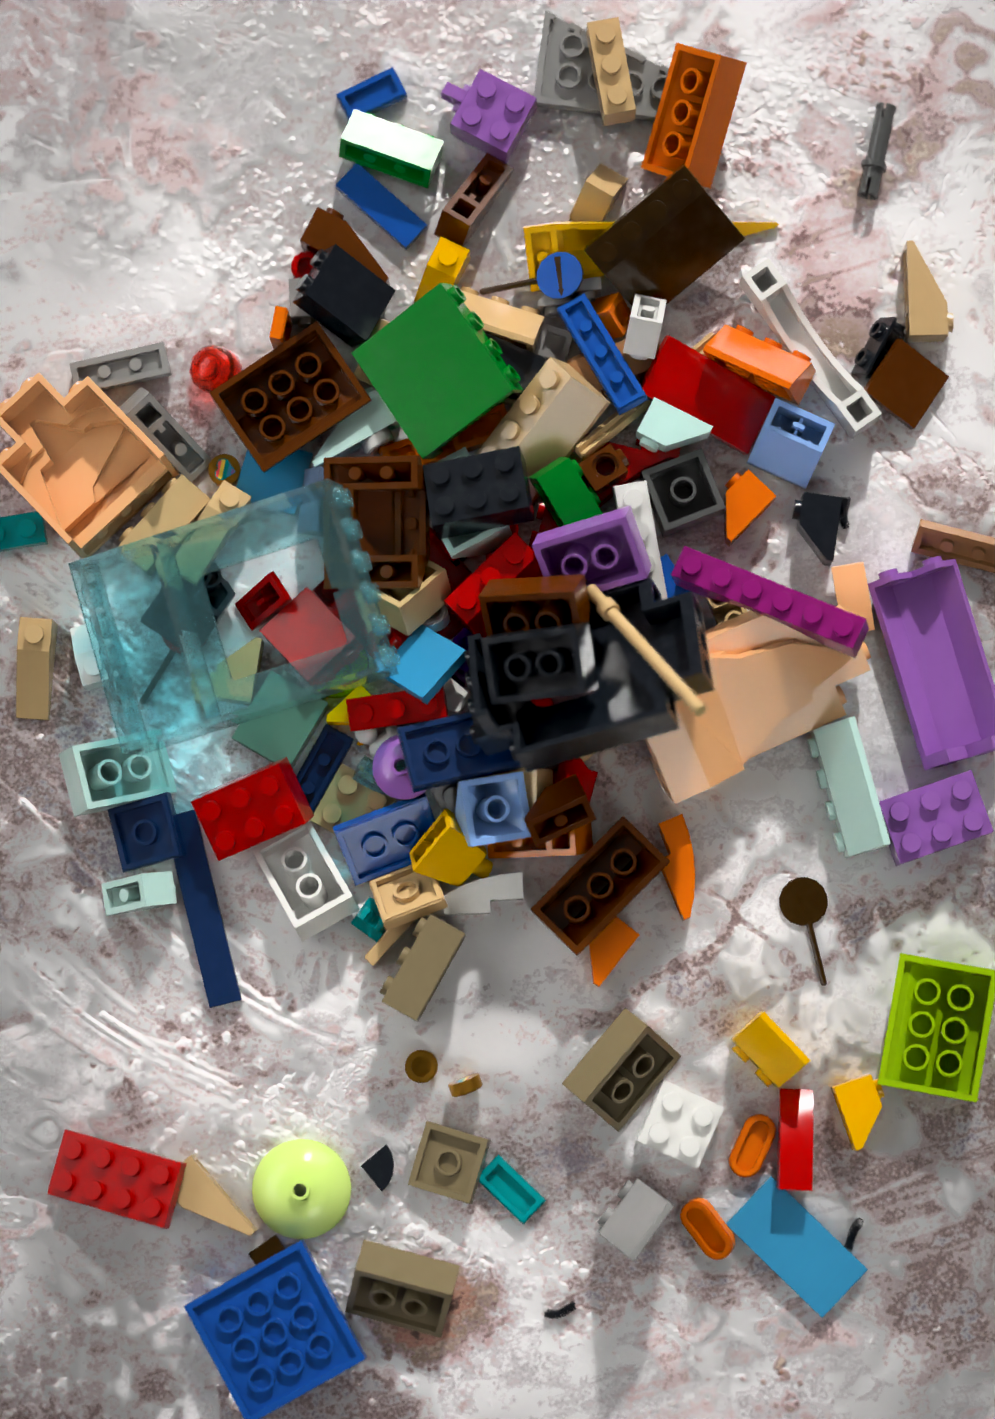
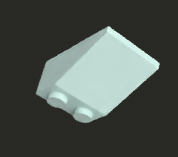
(104, 778)

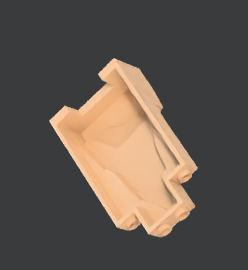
(765, 693)

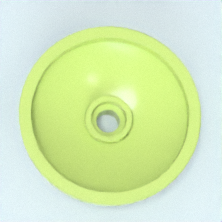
(325, 1182)

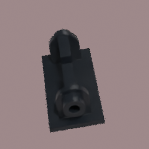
(882, 337)

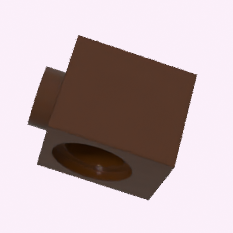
(597, 481)

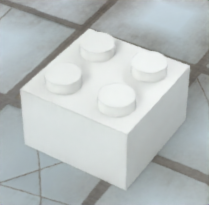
(680, 1124)

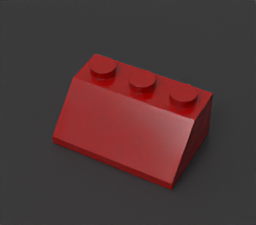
(510, 560)

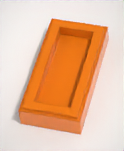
(281, 327)

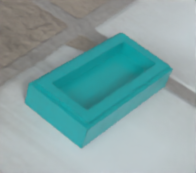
(511, 1189)

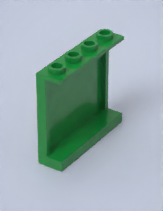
(437, 369)

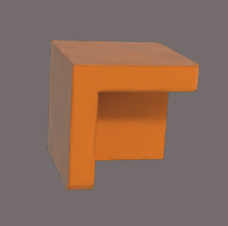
(613, 313)

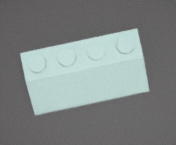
(849, 788)

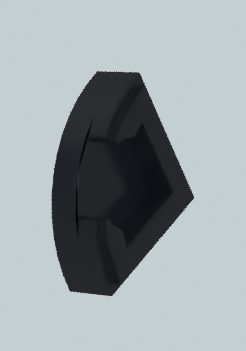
(380, 1167)

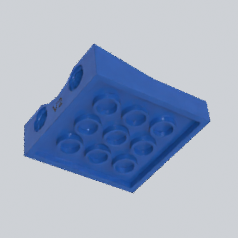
(275, 1331)

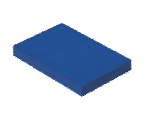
(383, 838)

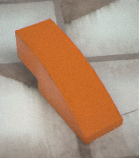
(681, 870)

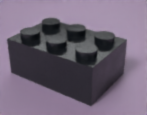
(478, 492)
(539, 663)

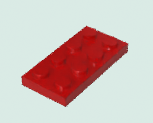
(117, 1178)

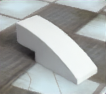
(477, 896)

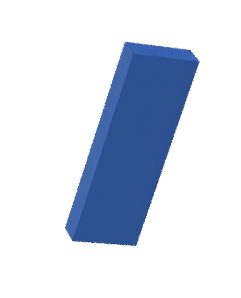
(381, 206)

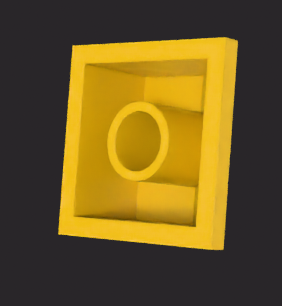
(768, 1050)

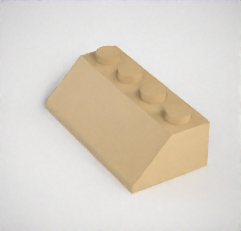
(548, 417)

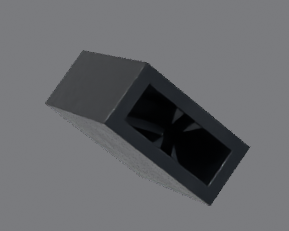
(343, 295)

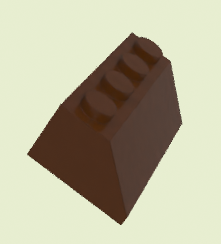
(599, 886)

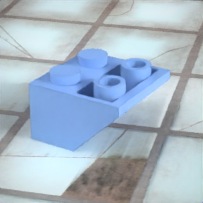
(790, 443)

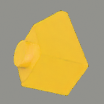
(444, 266)
(858, 1107)

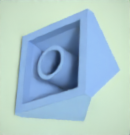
(492, 809)

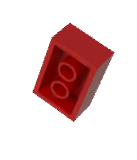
(252, 808)

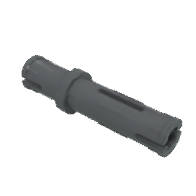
(874, 163)

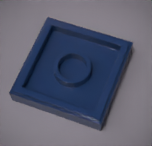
(146, 832)

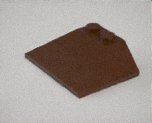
(392, 514)

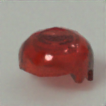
(213, 367)

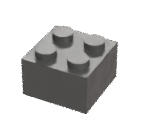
(683, 492)

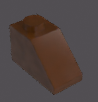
(559, 811)

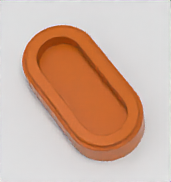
(752, 1145)
(707, 1228)

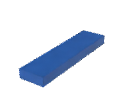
(602, 354)

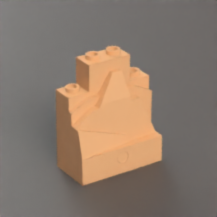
(79, 461)

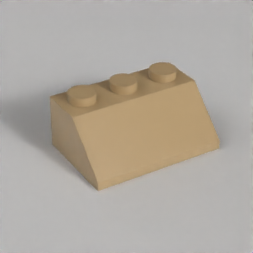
(504, 321)

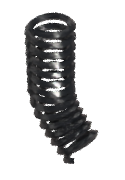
(843, 521)
(852, 1234)
(554, 1313)

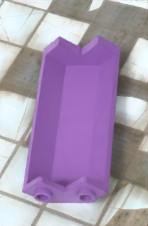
(937, 661)

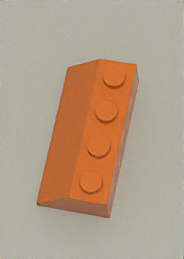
(694, 113)

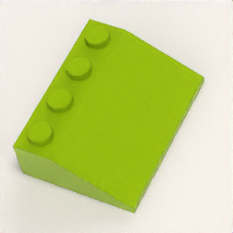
(938, 1028)

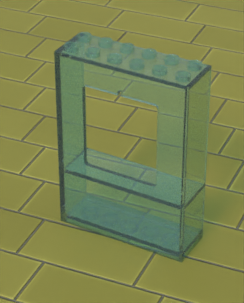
(160, 635)

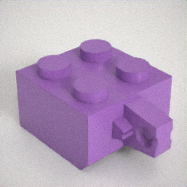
(490, 114)

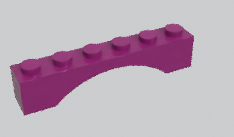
(737, 586)

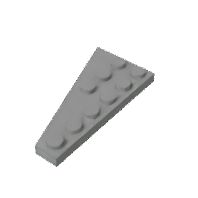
(567, 76)

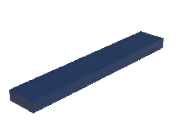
(205, 915)

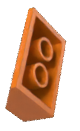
(762, 362)

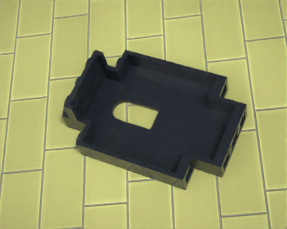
(630, 694)

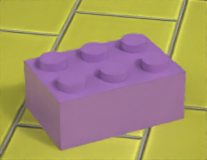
(600, 547)
(935, 817)

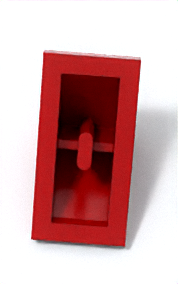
(263, 601)

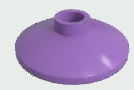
(386, 774)

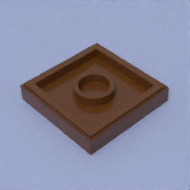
(905, 383)

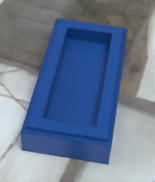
(373, 93)

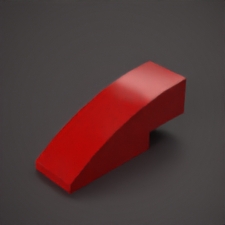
(795, 1140)

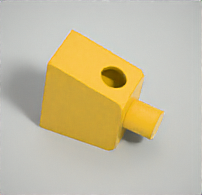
(446, 855)

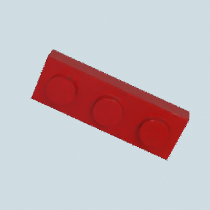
(394, 709)

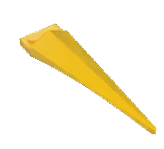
(574, 236)

